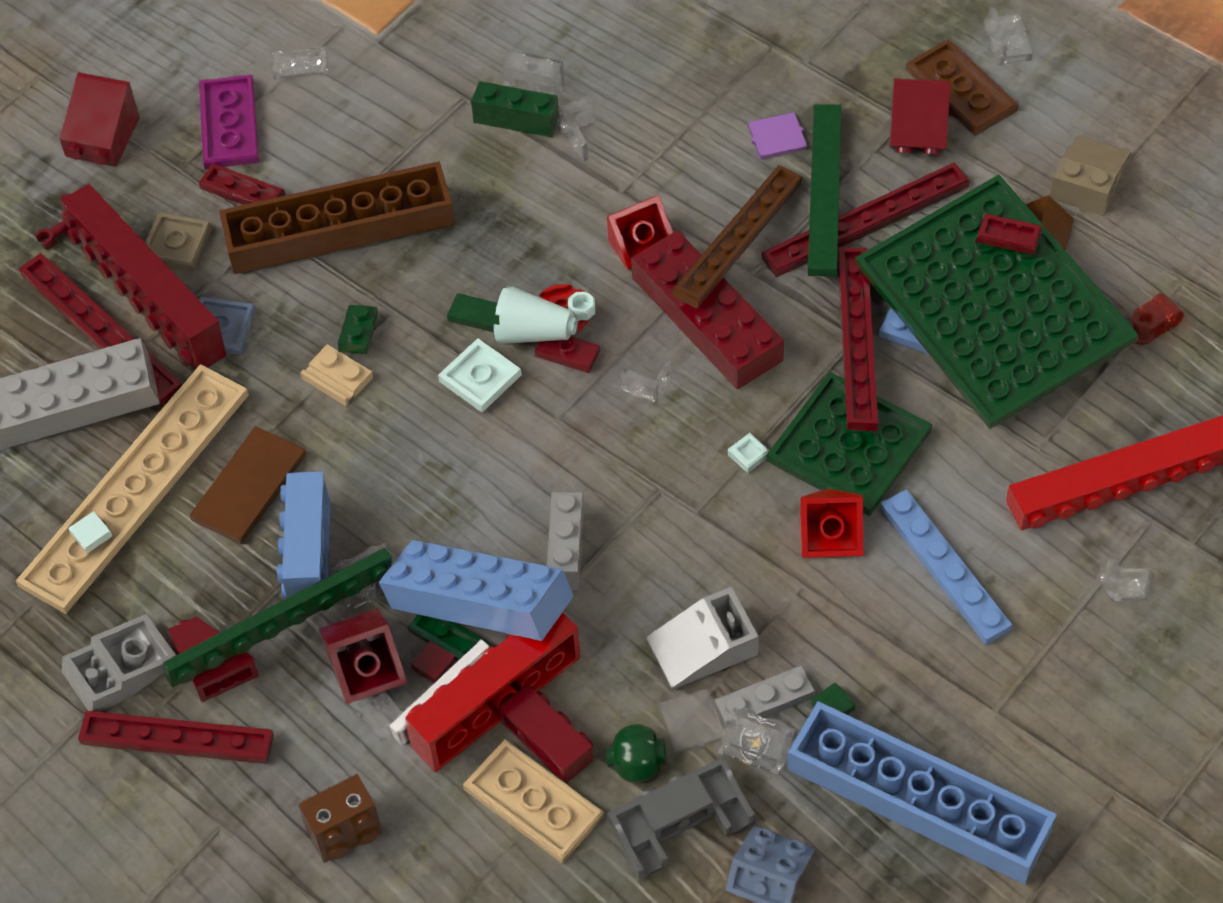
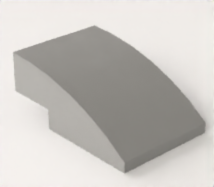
(117, 663)

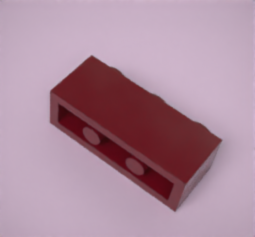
(547, 733)

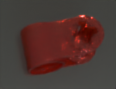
(1155, 318)

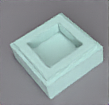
(748, 453)
(90, 532)

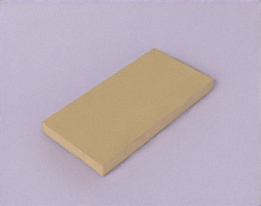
(533, 801)

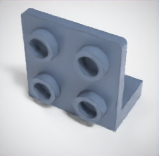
(768, 867)

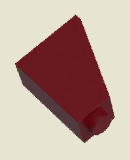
(214, 681)

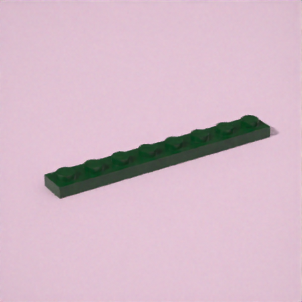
(276, 618)

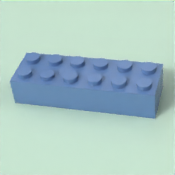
(477, 589)

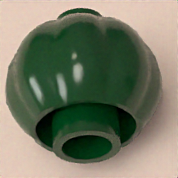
(636, 754)

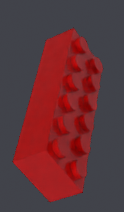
(471, 702)

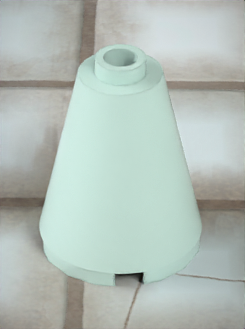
(531, 318)

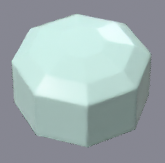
(582, 305)

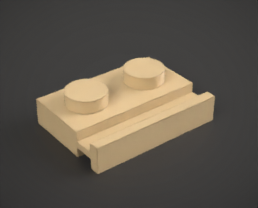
(336, 375)

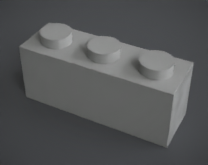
(566, 535)

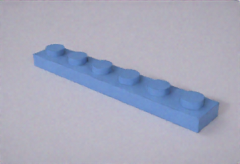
(946, 567)

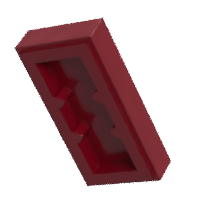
(1009, 234)
(570, 353)

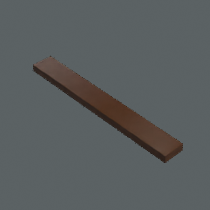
(737, 236)

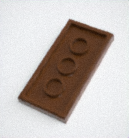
(973, 94)
(247, 485)

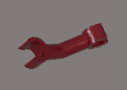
(53, 232)

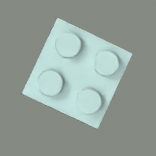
(479, 375)

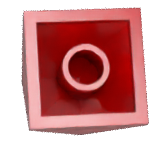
(831, 524)

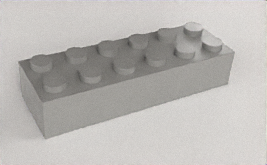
(76, 392)

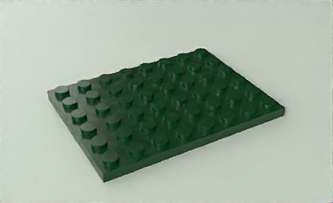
(992, 316)

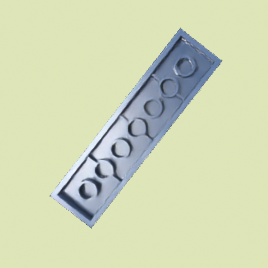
(921, 792)

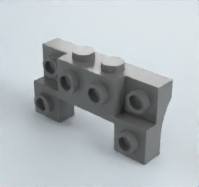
(675, 808)

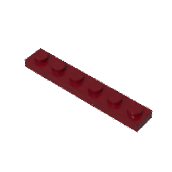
(176, 737)

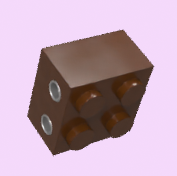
(340, 818)

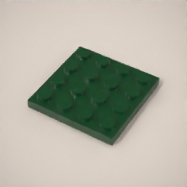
(829, 456)

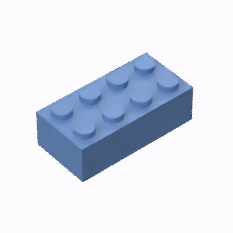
(305, 532)

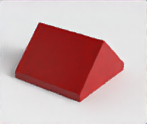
(637, 228)

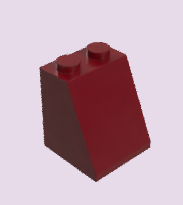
(919, 116)
(99, 119)
(363, 655)

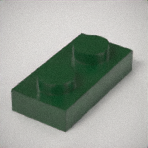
(357, 329)

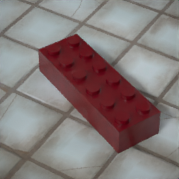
(723, 324)

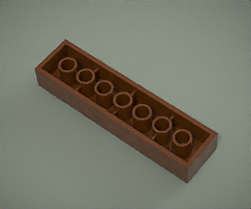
(337, 217)

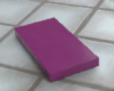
(229, 121)

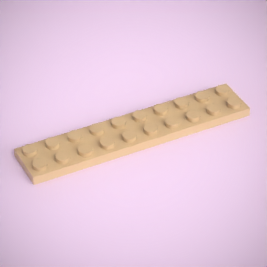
(134, 486)

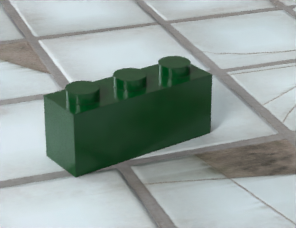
(515, 109)

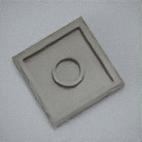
(178, 240)

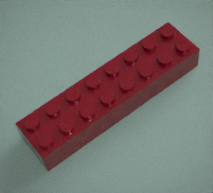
(143, 278)

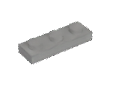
(768, 695)

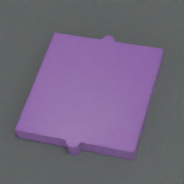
(777, 135)

